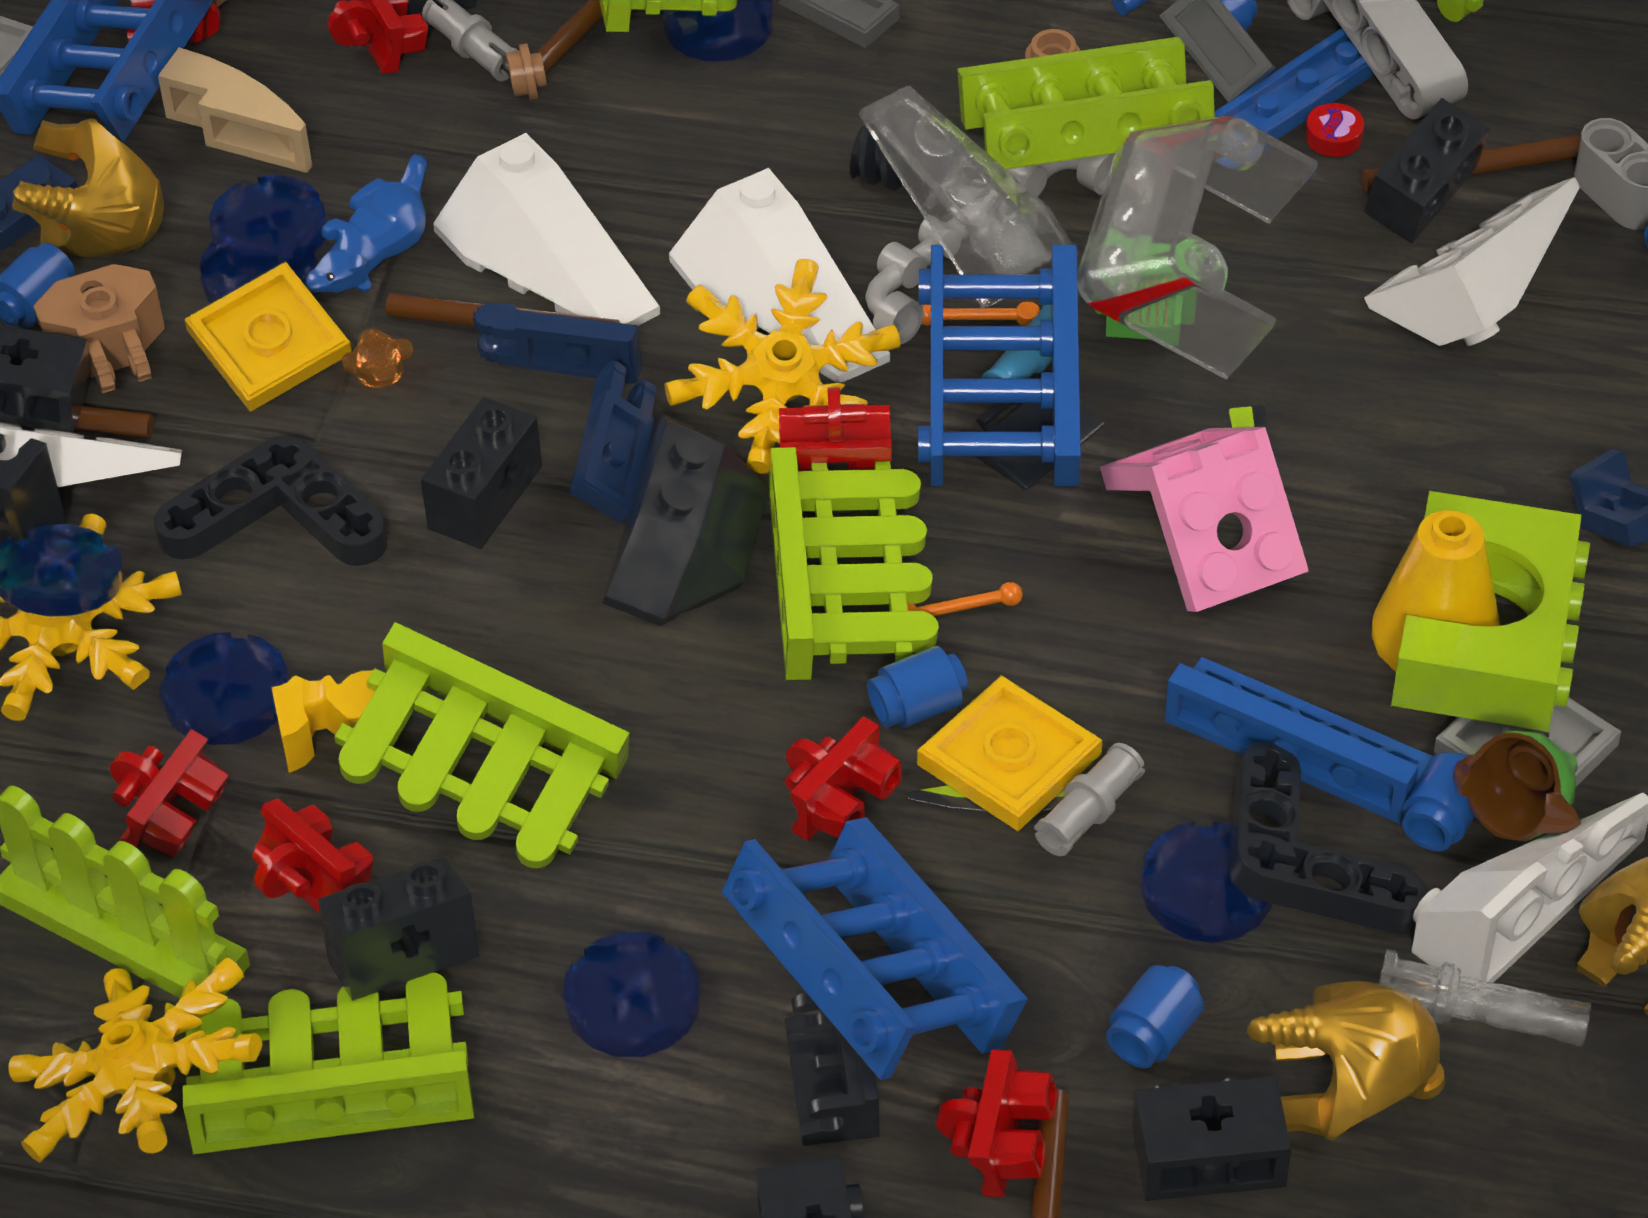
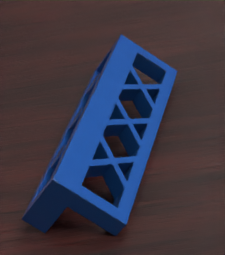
(1330, 748)

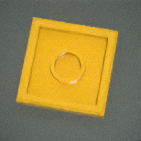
(267, 336)
(1009, 752)

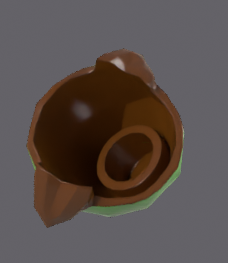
(1520, 786)

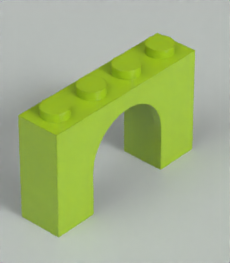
(1510, 669)

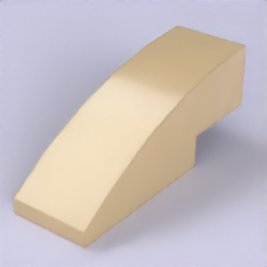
(233, 111)

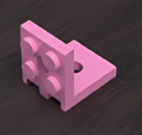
(1194, 488)

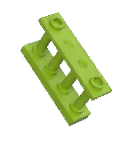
(1079, 100)

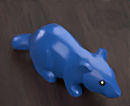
(385, 223)

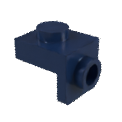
(1609, 499)

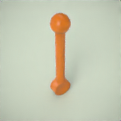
(1022, 314)
(1008, 594)

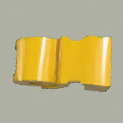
(315, 706)

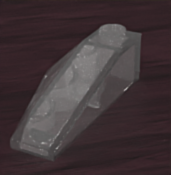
(966, 196)

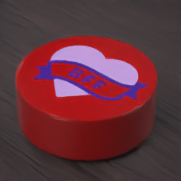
(1334, 129)

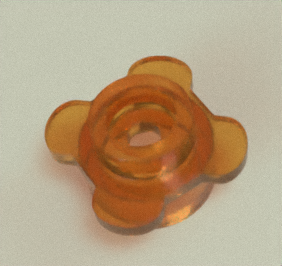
(378, 358)

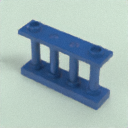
(63, 42)
(1053, 339)
(906, 916)

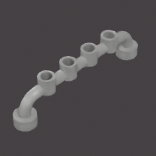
(901, 265)

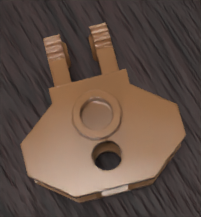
(115, 316)

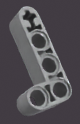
(1399, 48)
(1614, 171)

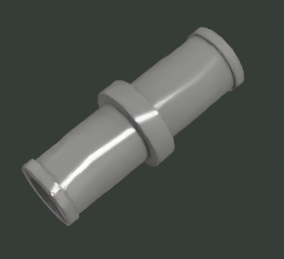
(469, 35)
(1089, 799)

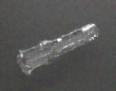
(1450, 995)

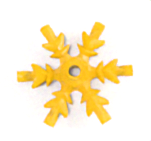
(776, 363)
(67, 634)
(134, 1060)

